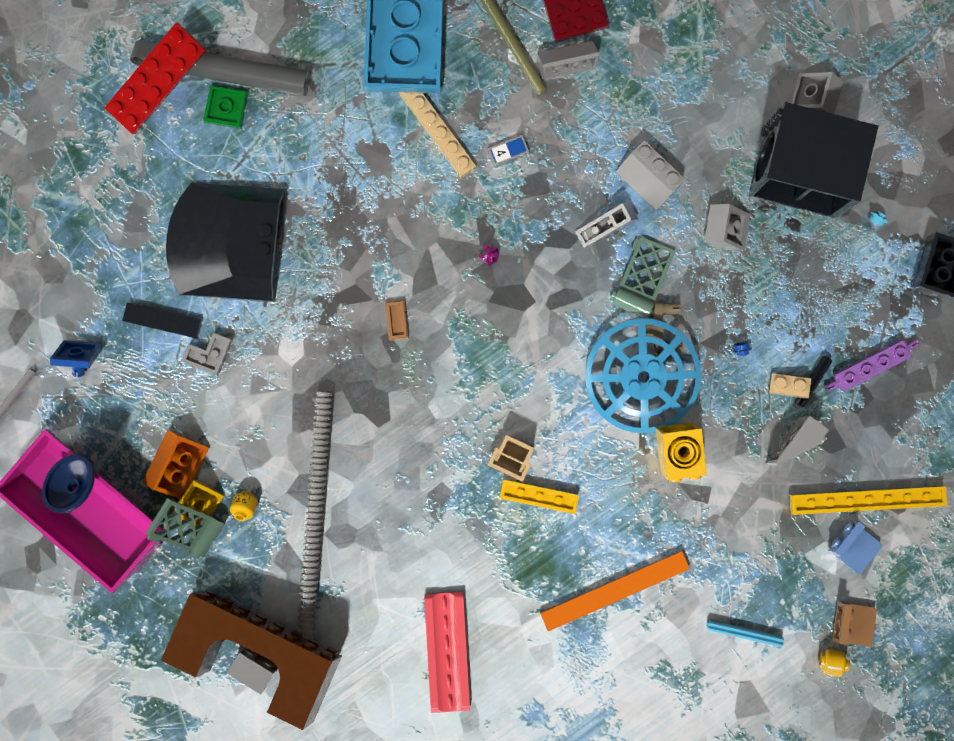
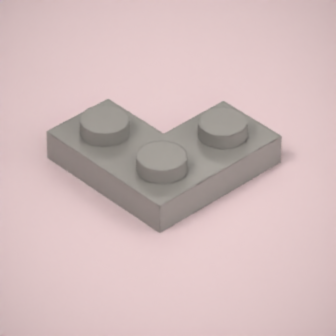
(211, 358)

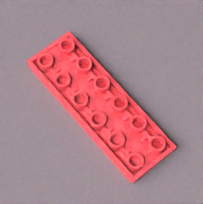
(447, 652)

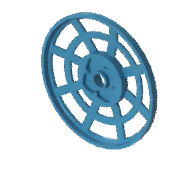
(642, 362)

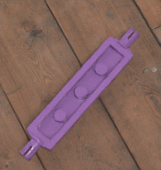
(872, 365)

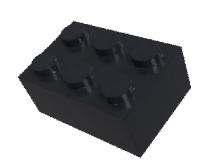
(936, 268)

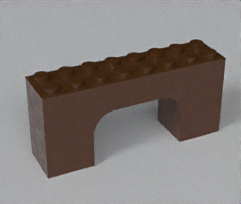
(302, 663)

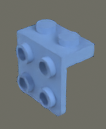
(855, 547)

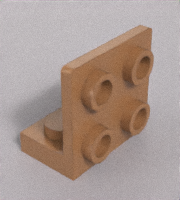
(854, 624)

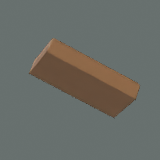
(396, 320)

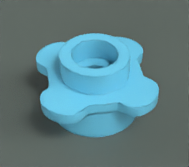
(878, 218)

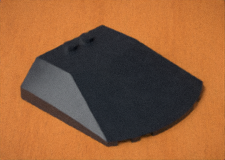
(224, 241)

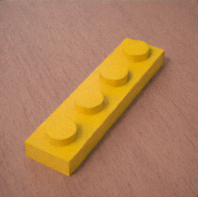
(539, 496)

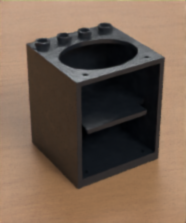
(813, 160)

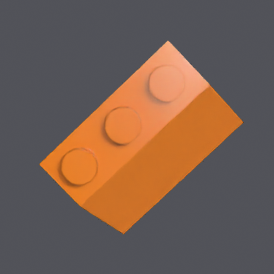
(175, 464)

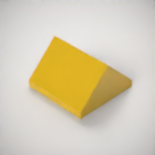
(202, 498)

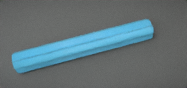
(745, 633)

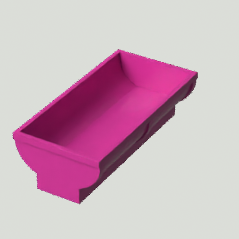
(101, 535)

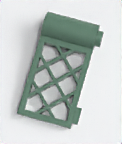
(632, 299)
(202, 534)

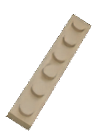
(439, 132)

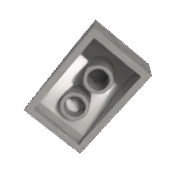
(802, 437)

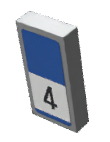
(508, 151)

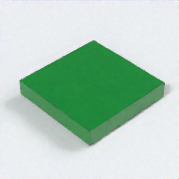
(225, 107)

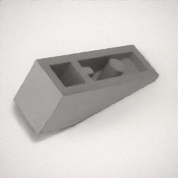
(607, 224)

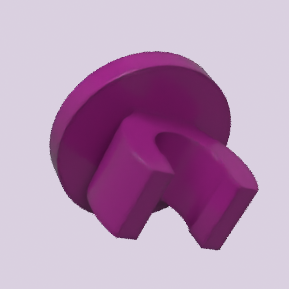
(491, 255)

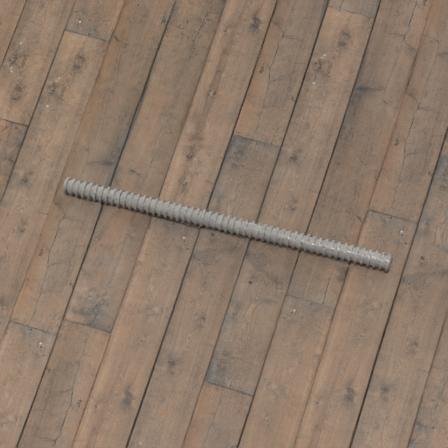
(314, 514)

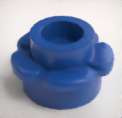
(742, 348)

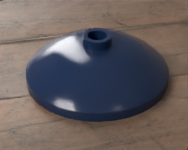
(68, 484)

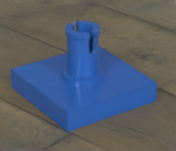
(76, 355)

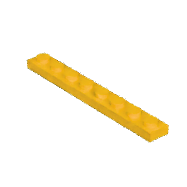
(868, 500)

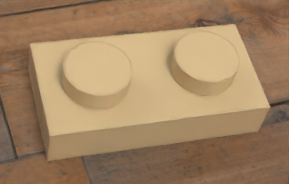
(790, 386)

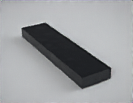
(162, 320)

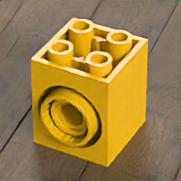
(683, 463)

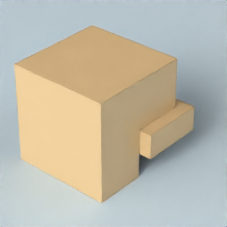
(512, 458)

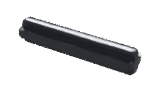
(816, 377)

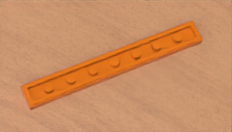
(614, 590)

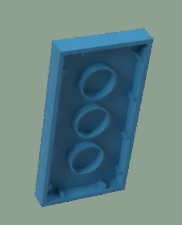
(403, 46)

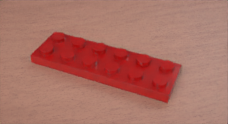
(155, 78)

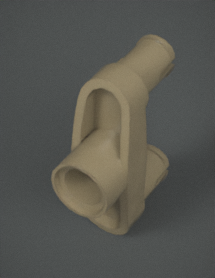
(658, 311)

